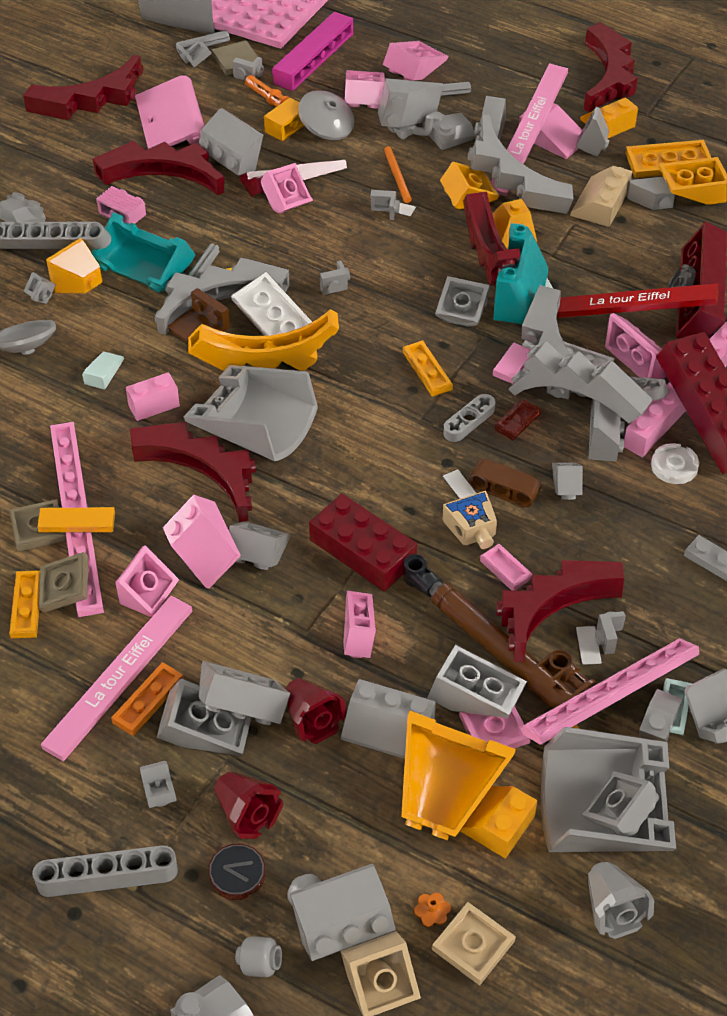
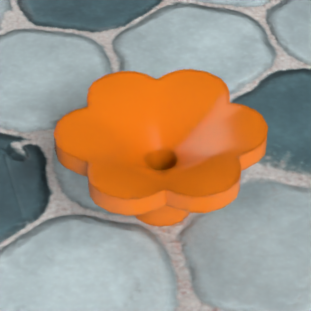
(432, 909)

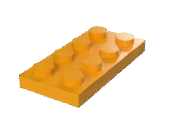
(646, 158)

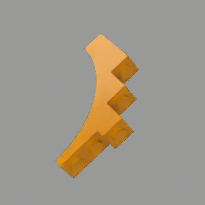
(294, 347)

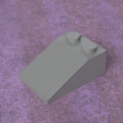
(407, 102)
(475, 686)
(195, 727)

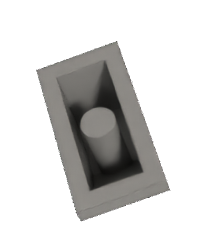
(594, 134)
(650, 193)
(567, 479)
(660, 716)

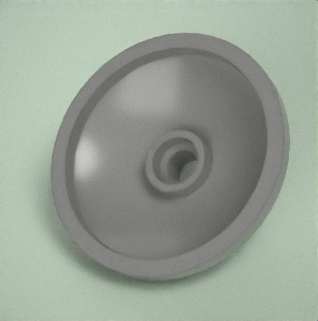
(326, 115)
(26, 336)

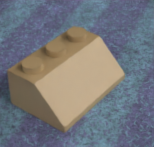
(603, 196)

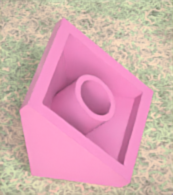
(145, 583)

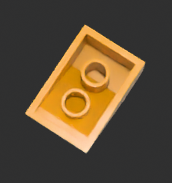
(697, 180)

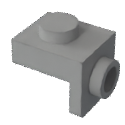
(195, 53)
(244, 68)
(385, 201)
(335, 280)
(39, 288)
(606, 628)
(157, 784)

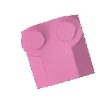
(285, 188)

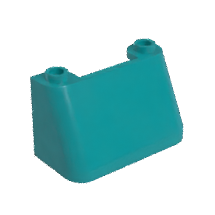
(142, 254)
(519, 284)

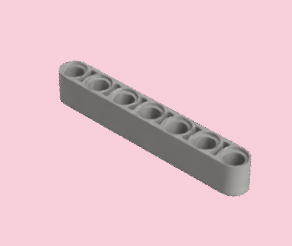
(52, 235)

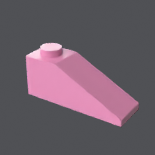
(359, 625)

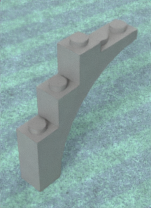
(510, 174)
(215, 282)
(541, 326)
(575, 372)

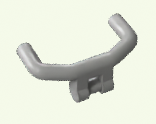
(404, 132)

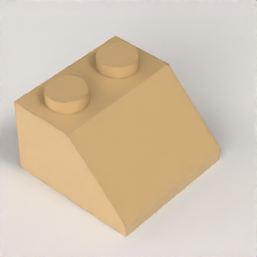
(381, 974)

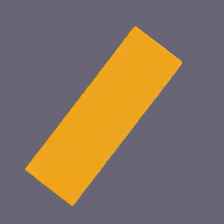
(427, 368)
(76, 519)
(25, 605)

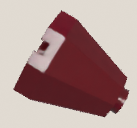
(314, 710)
(248, 803)

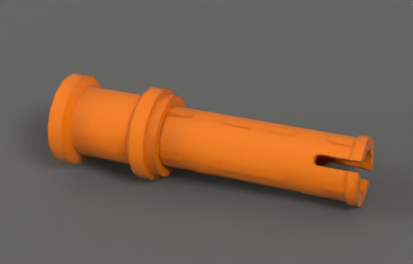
(254, 84)

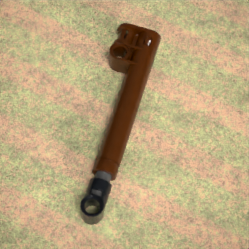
(544, 678)

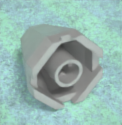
(617, 901)

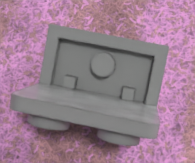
(709, 706)

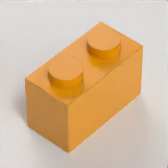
(283, 120)

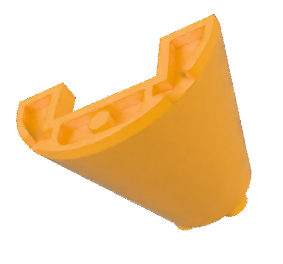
(446, 774)

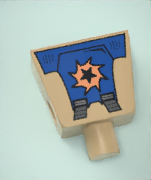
(471, 519)

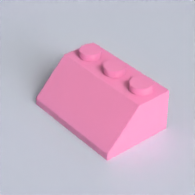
(633, 348)

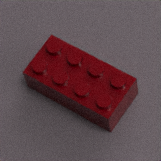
(361, 541)

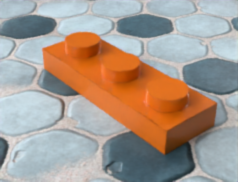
(146, 699)

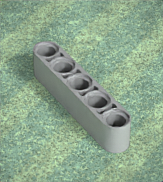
(93, 864)

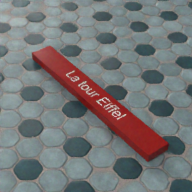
(638, 300)

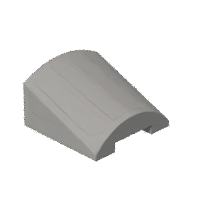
(183, 14)
(259, 409)
(575, 771)

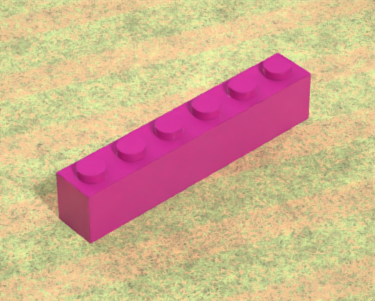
(312, 51)

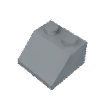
(258, 544)

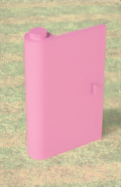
(173, 113)

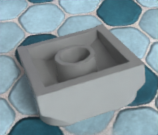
(450, 130)
(19, 209)
(462, 301)
(622, 804)
(212, 999)

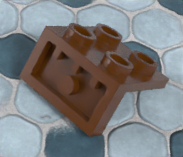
(204, 311)

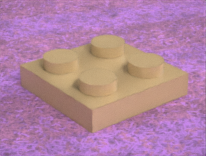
(473, 943)

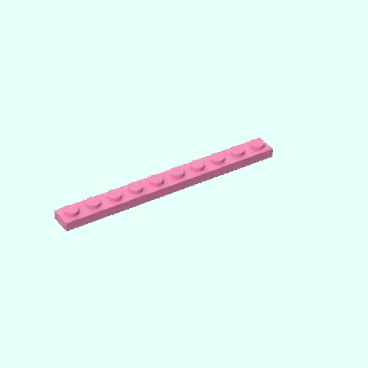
(73, 496)

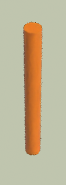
(397, 174)

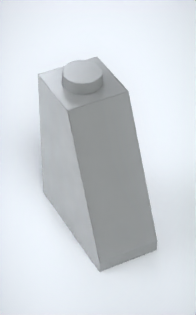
(497, 110)

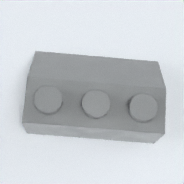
(231, 142)
(605, 433)
(242, 693)
(379, 717)
(342, 912)

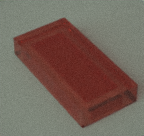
(517, 419)

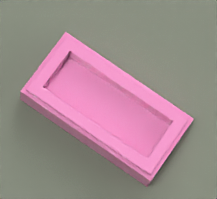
(511, 362)
(506, 567)

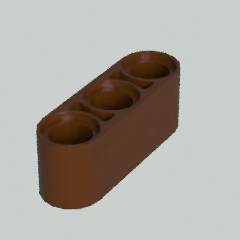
(504, 482)

